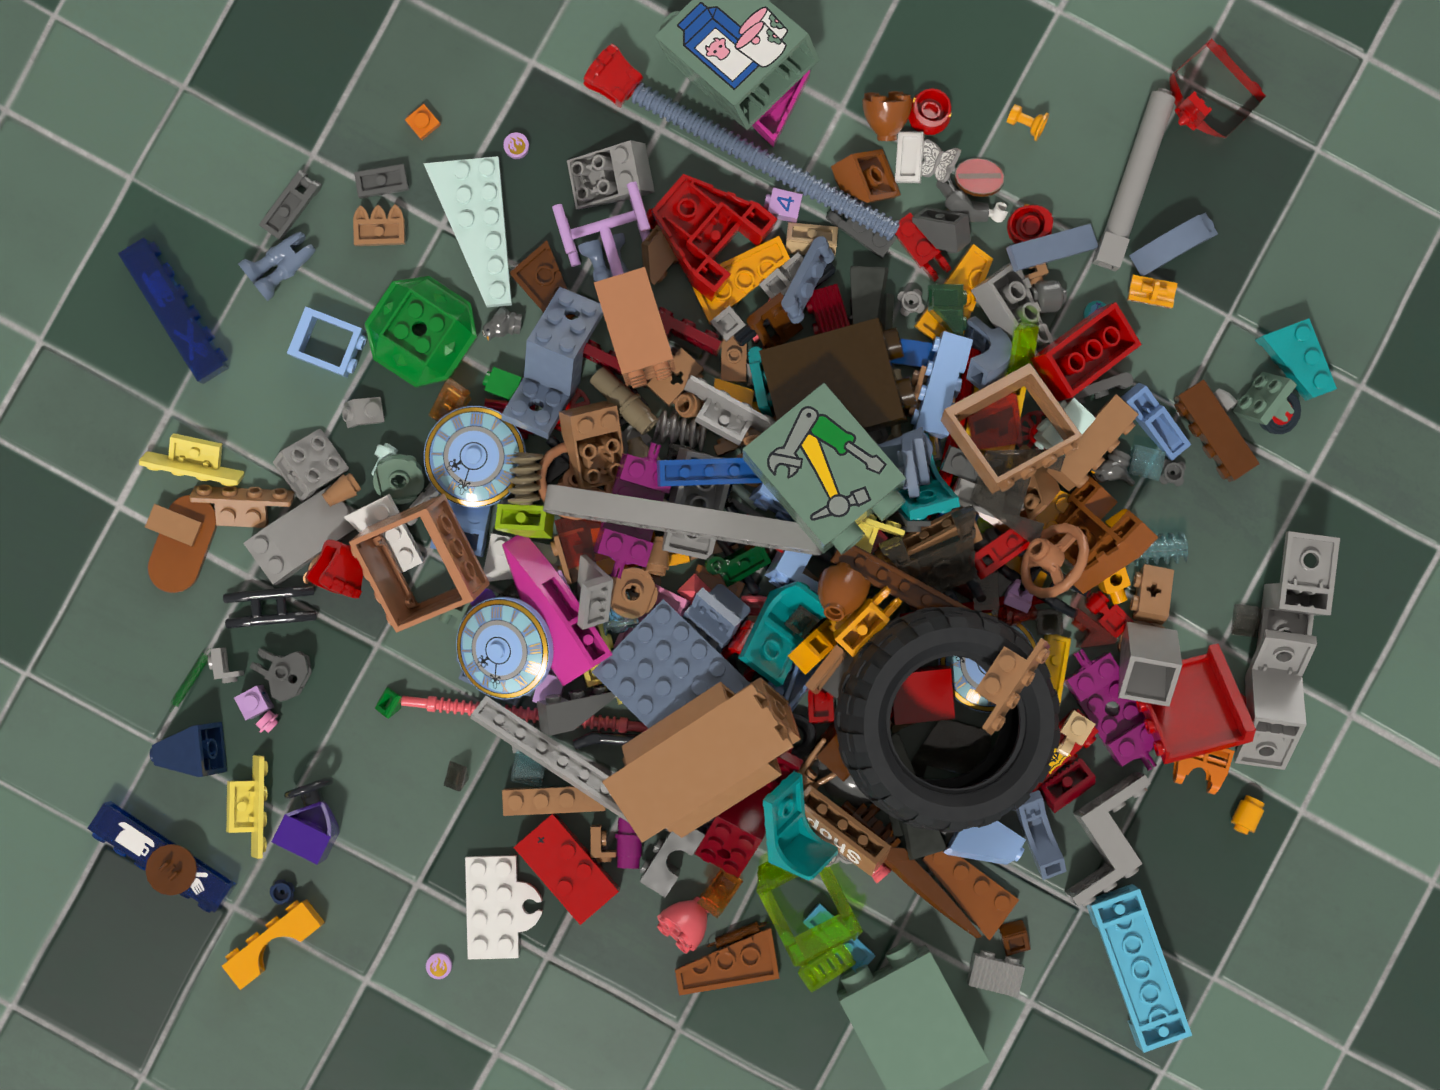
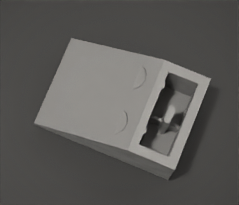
(604, 174)

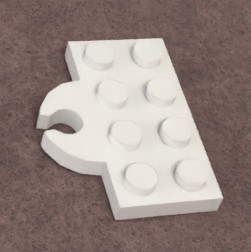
(496, 907)

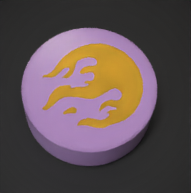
(516, 145)
(439, 965)

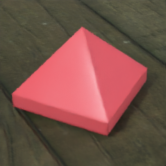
(691, 587)
(755, 603)

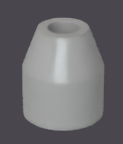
(1225, 399)

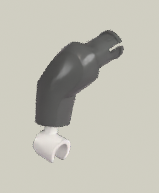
(977, 211)

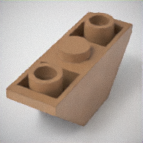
(657, 255)
(1040, 491)

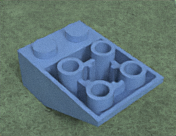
(474, 525)

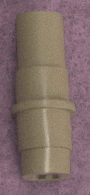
(628, 403)

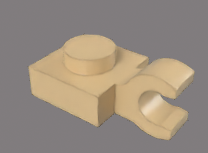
(1075, 730)

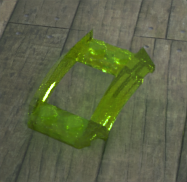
(819, 938)

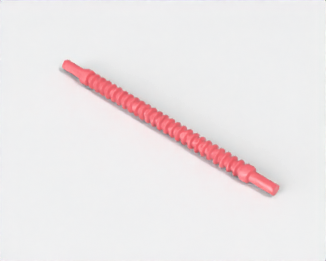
(432, 704)

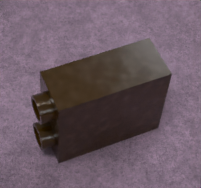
(852, 364)

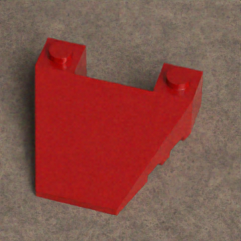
(701, 223)

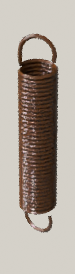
(737, 934)

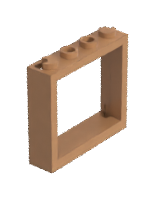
(1022, 377)

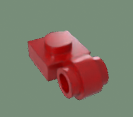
(1113, 618)

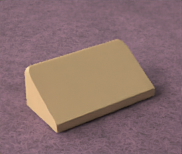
(802, 235)

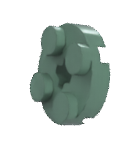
(399, 465)

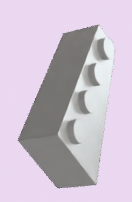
(1008, 302)

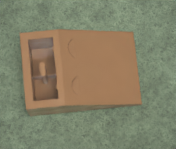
(593, 442)

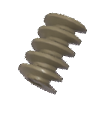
(525, 478)

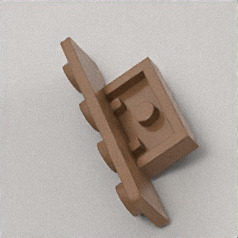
(242, 505)
(1007, 679)

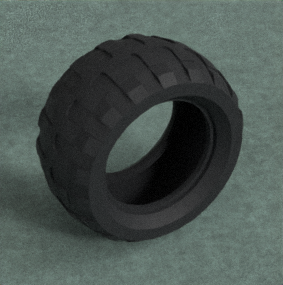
(864, 710)

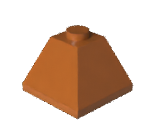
(866, 176)

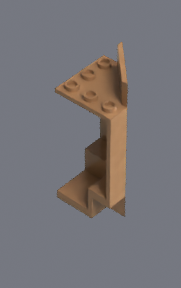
(703, 759)

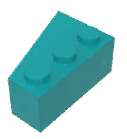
(1300, 358)

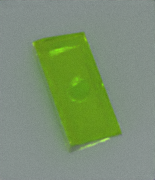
(1023, 345)

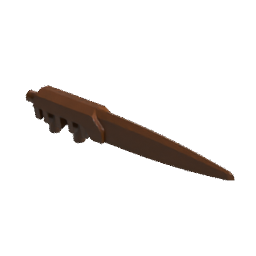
(908, 869)

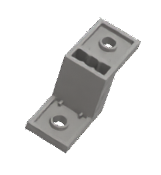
(1301, 589)
(1276, 698)
(1108, 839)

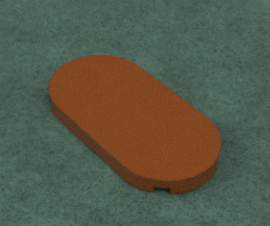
(178, 565)

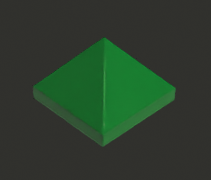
(389, 703)

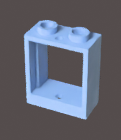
(304, 332)

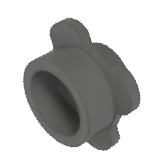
(1177, 478)

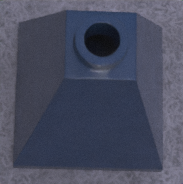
(193, 751)

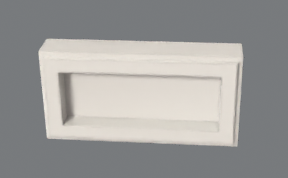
(909, 157)

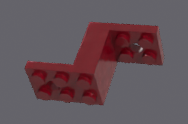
(682, 329)
(742, 825)

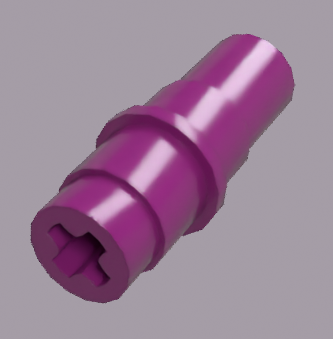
(628, 846)

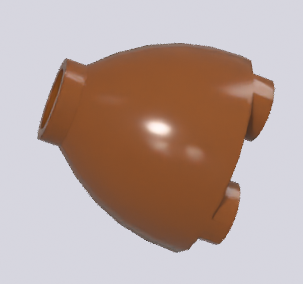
(887, 113)
(842, 591)

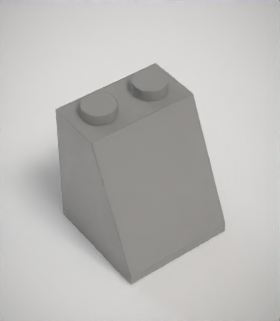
(1149, 664)

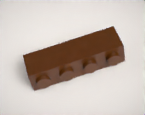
(1216, 431)

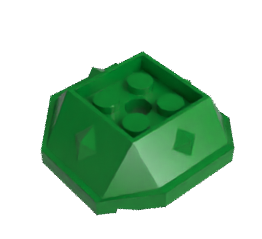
(425, 357)

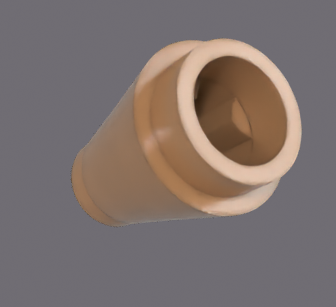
(688, 405)
(341, 490)
(658, 559)

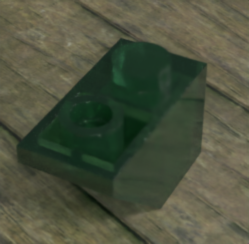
(946, 306)

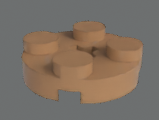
(643, 586)

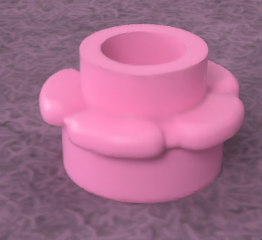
(267, 722)

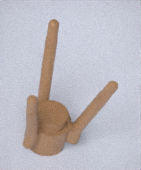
(808, 774)

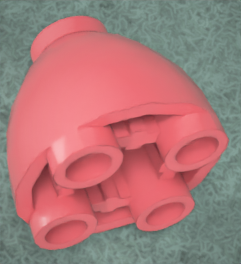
(684, 923)

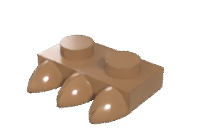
(378, 229)

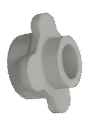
(904, 299)

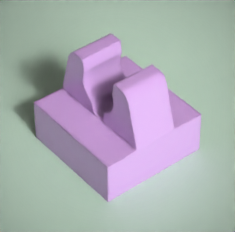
(1017, 598)

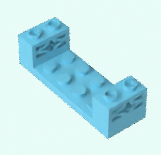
(1139, 968)

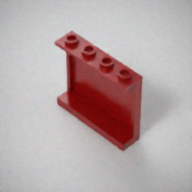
(1203, 711)

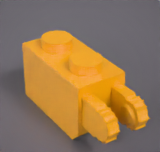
(865, 622)

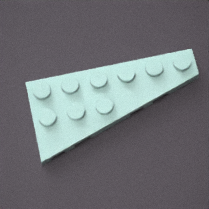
(475, 209)

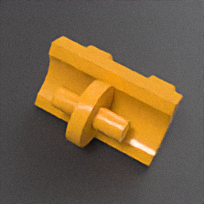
(1152, 291)

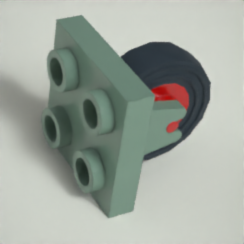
(1270, 404)

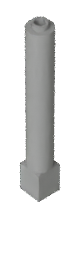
(1134, 181)

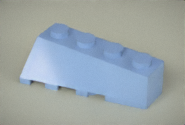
(942, 382)

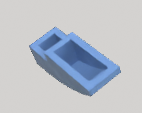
(1156, 421)

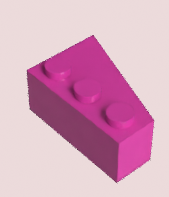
(774, 120)

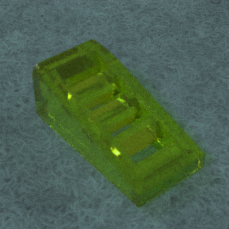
(812, 975)

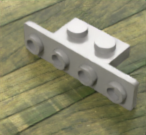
(724, 413)

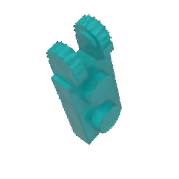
(760, 383)

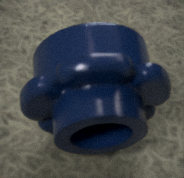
(280, 898)

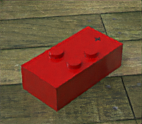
(1085, 352)
(567, 868)

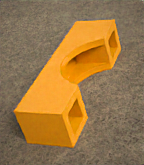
(814, 647)
(248, 963)

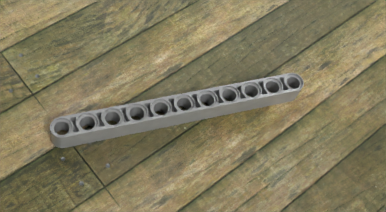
(678, 519)

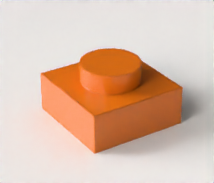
(422, 122)

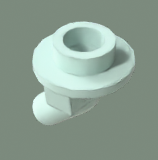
(383, 452)

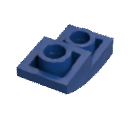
(915, 353)

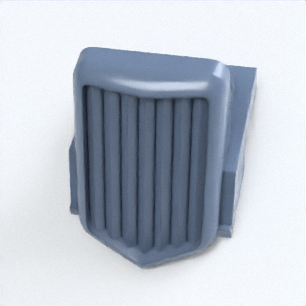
(912, 457)
(716, 615)

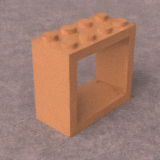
(635, 327)
(388, 581)

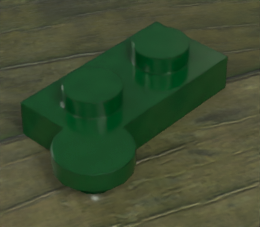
(738, 564)

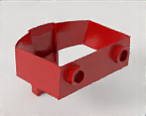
(1192, 109)

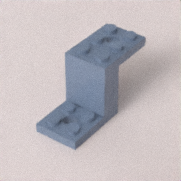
(553, 362)

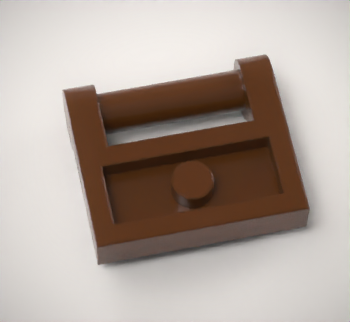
(778, 320)

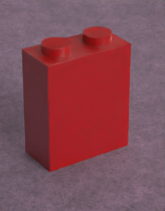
(924, 697)

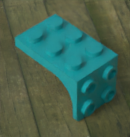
(933, 498)
(770, 639)
(788, 835)

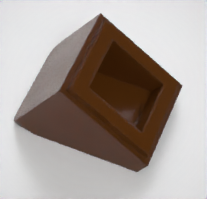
(1014, 937)

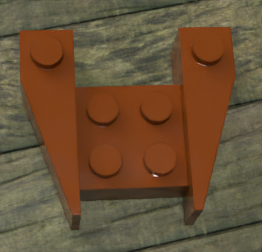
(1108, 548)

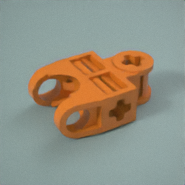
(1215, 769)

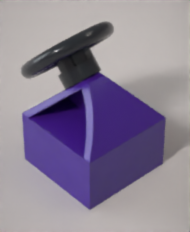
(310, 829)

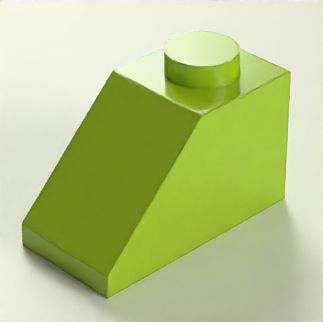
(524, 520)

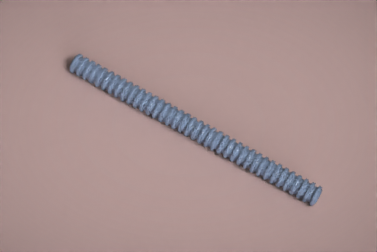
(766, 162)

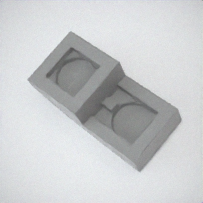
(782, 277)

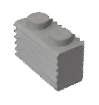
(995, 974)

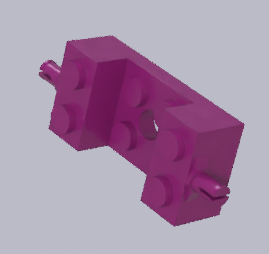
(626, 543)
(1124, 732)

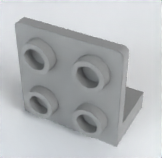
(310, 464)
(594, 593)

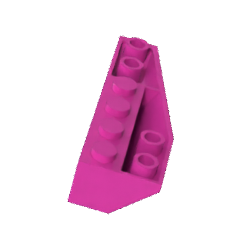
(547, 593)

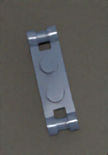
(807, 278)

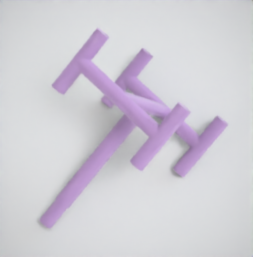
(568, 235)

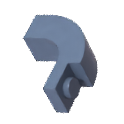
(1173, 244)
(994, 356)
(1040, 837)

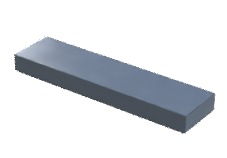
(1052, 247)

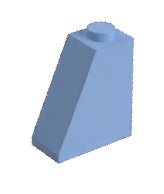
(988, 843)

